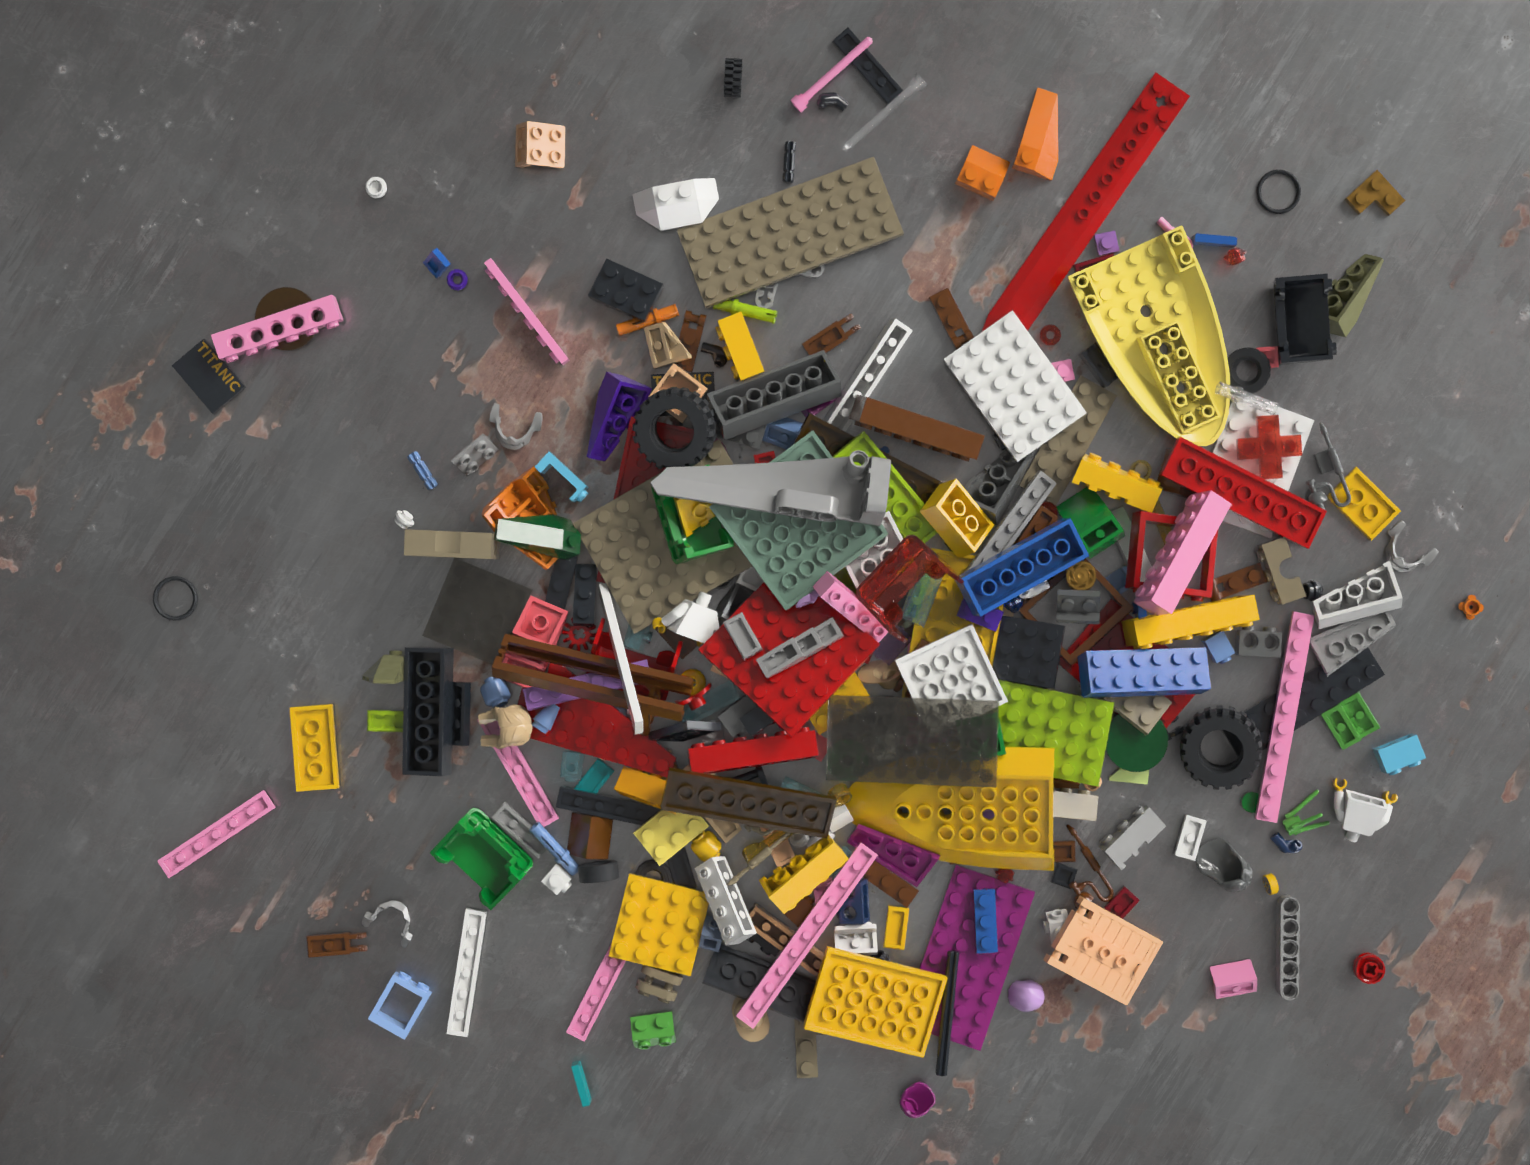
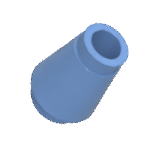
(545, 718)

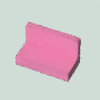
(1233, 979)

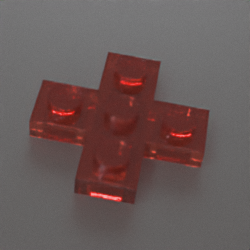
(1269, 447)

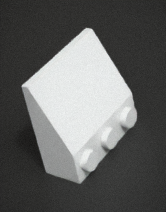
(864, 564)

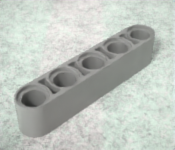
(1282, 938)

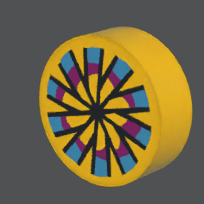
(1270, 884)

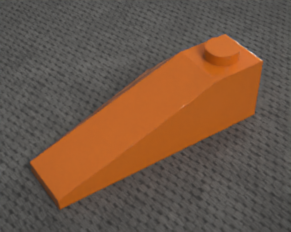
(1039, 142)

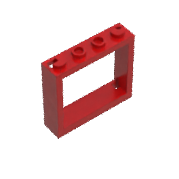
(1135, 555)

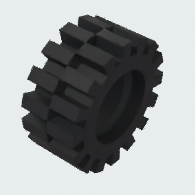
(733, 77)

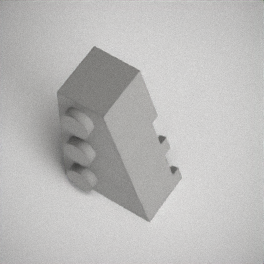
(1131, 836)

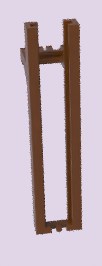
(651, 678)

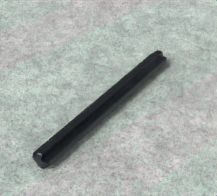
(947, 1013)

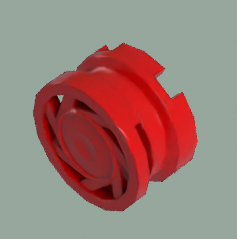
(1368, 968)

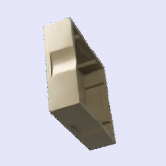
(451, 544)

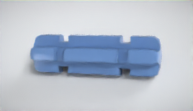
(422, 470)

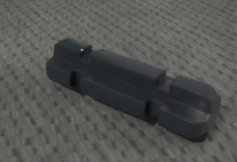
(789, 162)

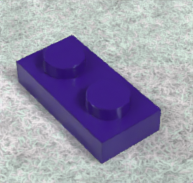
(989, 620)

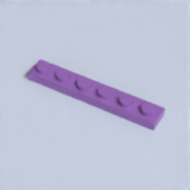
(539, 698)

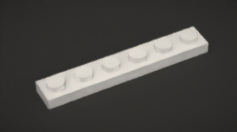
(466, 972)

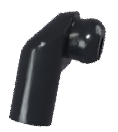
(832, 98)
(716, 352)

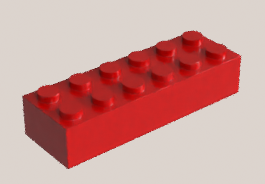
(753, 752)

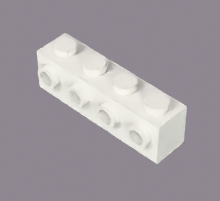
(725, 901)

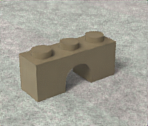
(1272, 555)

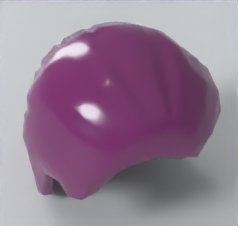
(916, 1100)

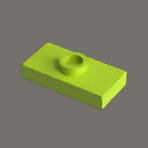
(385, 720)

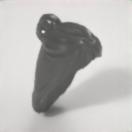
(1224, 865)

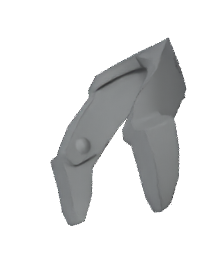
(510, 442)
(1398, 562)
(369, 917)

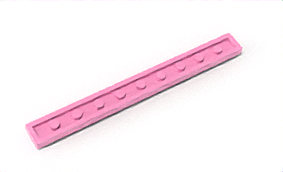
(1284, 717)
(806, 935)

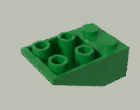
(1092, 521)

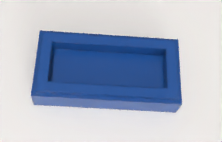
(1214, 240)

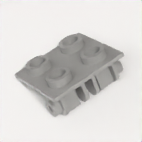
(475, 455)

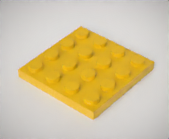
(659, 924)

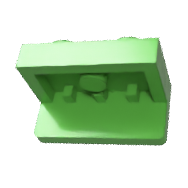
(653, 1030)

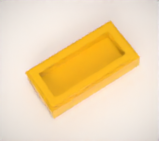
(896, 927)

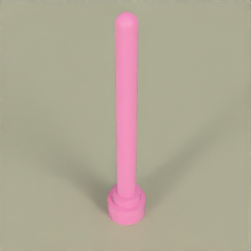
(801, 100)

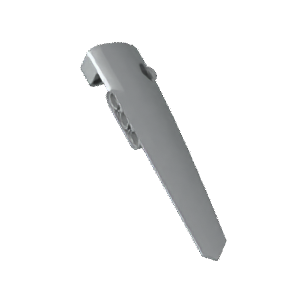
(802, 489)

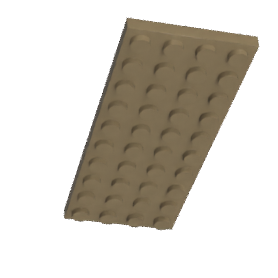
(790, 232)

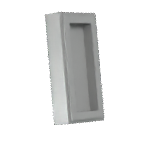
(742, 636)

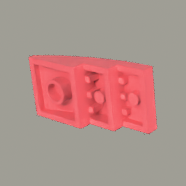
(540, 623)

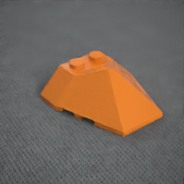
(523, 498)

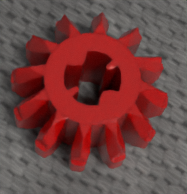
(588, 634)

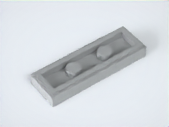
(518, 828)

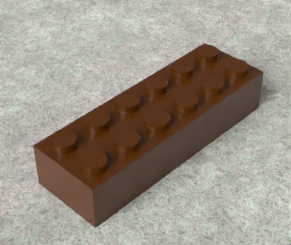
(922, 429)

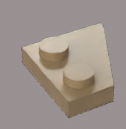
(664, 346)

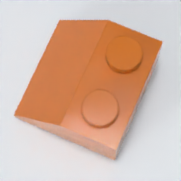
(982, 173)

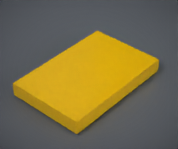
(1369, 507)

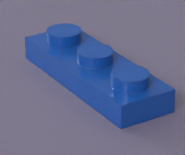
(985, 920)

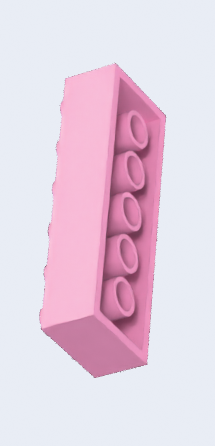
(1181, 553)

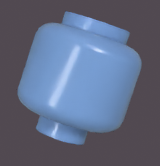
(495, 692)

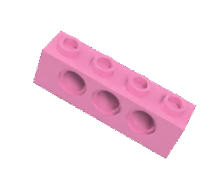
(848, 605)

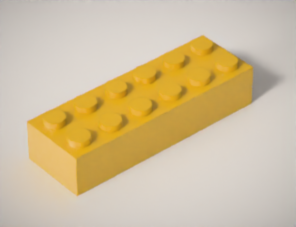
(1195, 620)

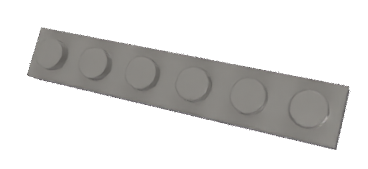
(1016, 518)

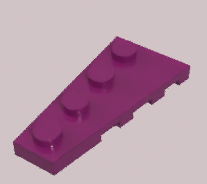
(896, 855)

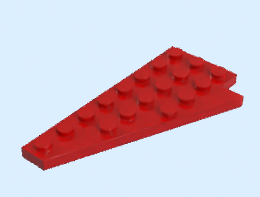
(601, 733)

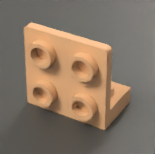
(539, 145)

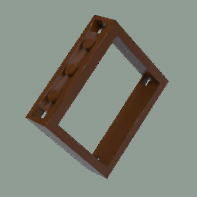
(1097, 636)

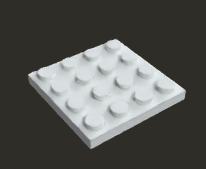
(951, 669)

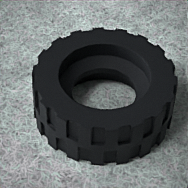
(1261, 362)

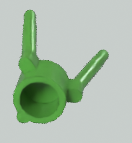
(1294, 824)

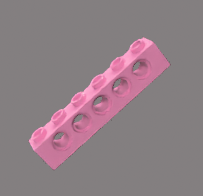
(224, 340)

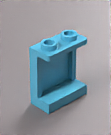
(551, 460)

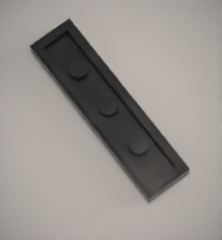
(868, 67)

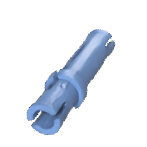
(561, 855)

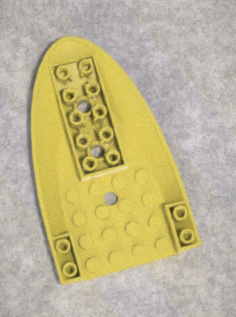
(1182, 317)

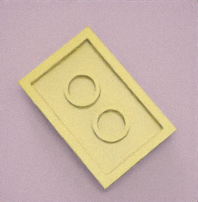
(668, 833)

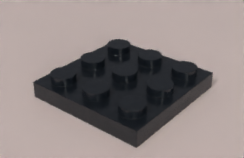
(1028, 651)

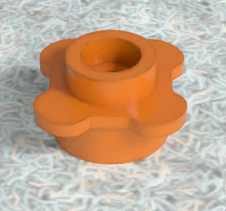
(1470, 613)

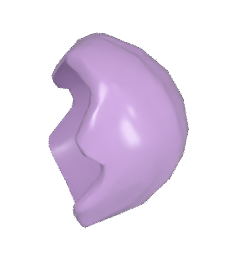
(1026, 995)

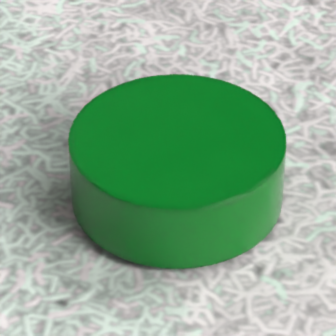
(1249, 801)

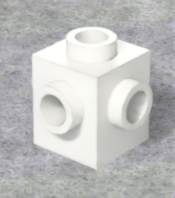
(1054, 922)

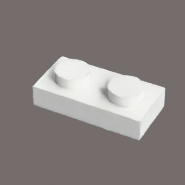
(1190, 837)

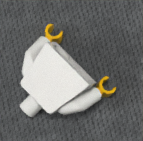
(691, 619)
(1361, 812)

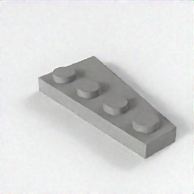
(1347, 640)

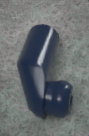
(1286, 846)

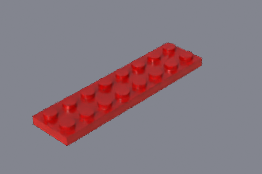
(1248, 493)

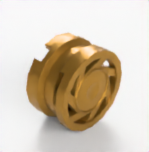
(1081, 576)

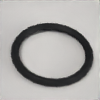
(1278, 211)
(173, 578)

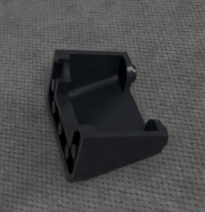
(1303, 319)

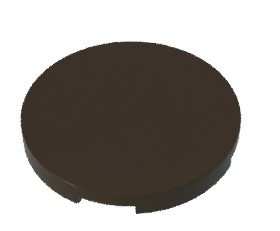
(280, 300)

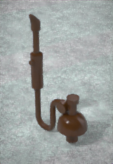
(1078, 887)

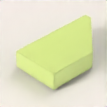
(1130, 777)

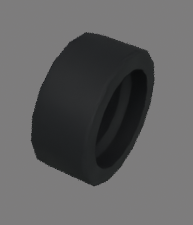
(598, 871)

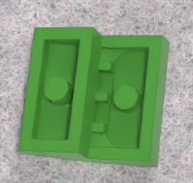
(1350, 720)

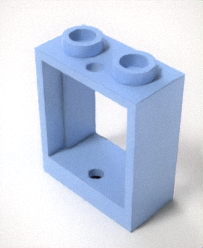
(390, 1023)

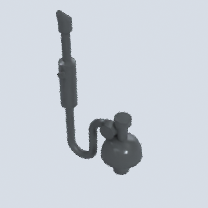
(1318, 497)

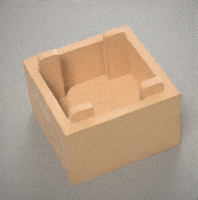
(679, 378)

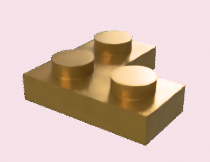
(1375, 189)

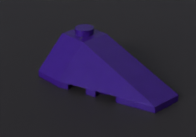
(615, 404)

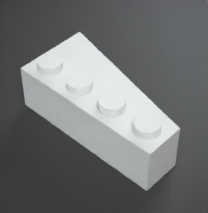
(1360, 598)

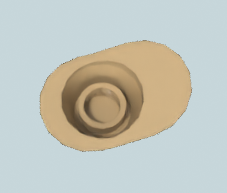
(880, 673)
(744, 1030)

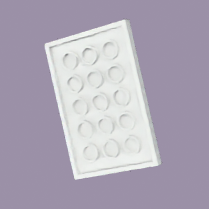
(1014, 386)
(1242, 424)

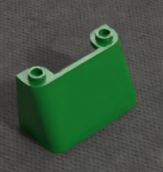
(702, 542)
(484, 856)

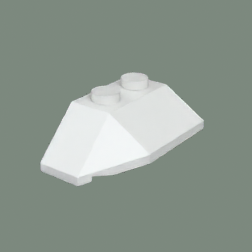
(676, 203)

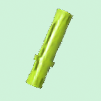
(747, 310)

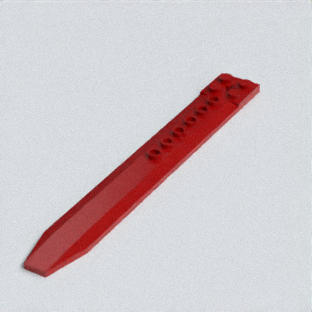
(1090, 203)

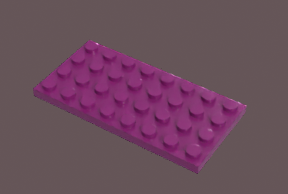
(978, 974)

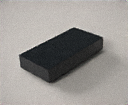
(681, 869)

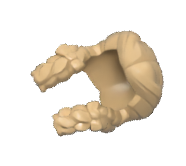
(514, 726)

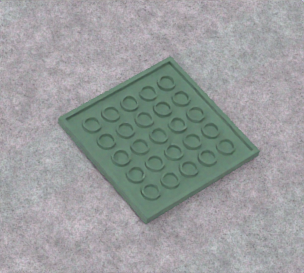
(794, 550)

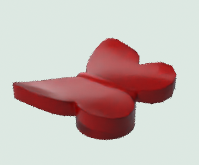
(695, 700)

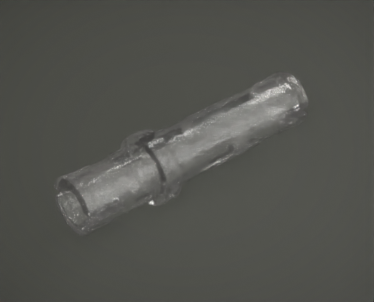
(1224, 390)

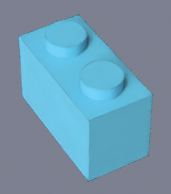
(1399, 753)

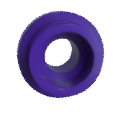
(450, 279)

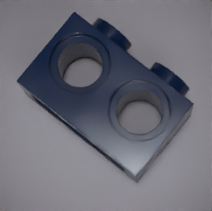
(859, 903)

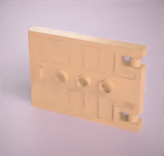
(1103, 951)

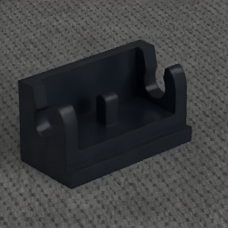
(1098, 365)

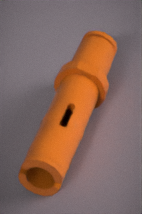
(655, 317)

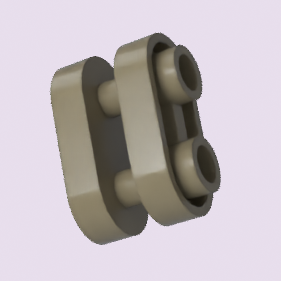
(664, 993)

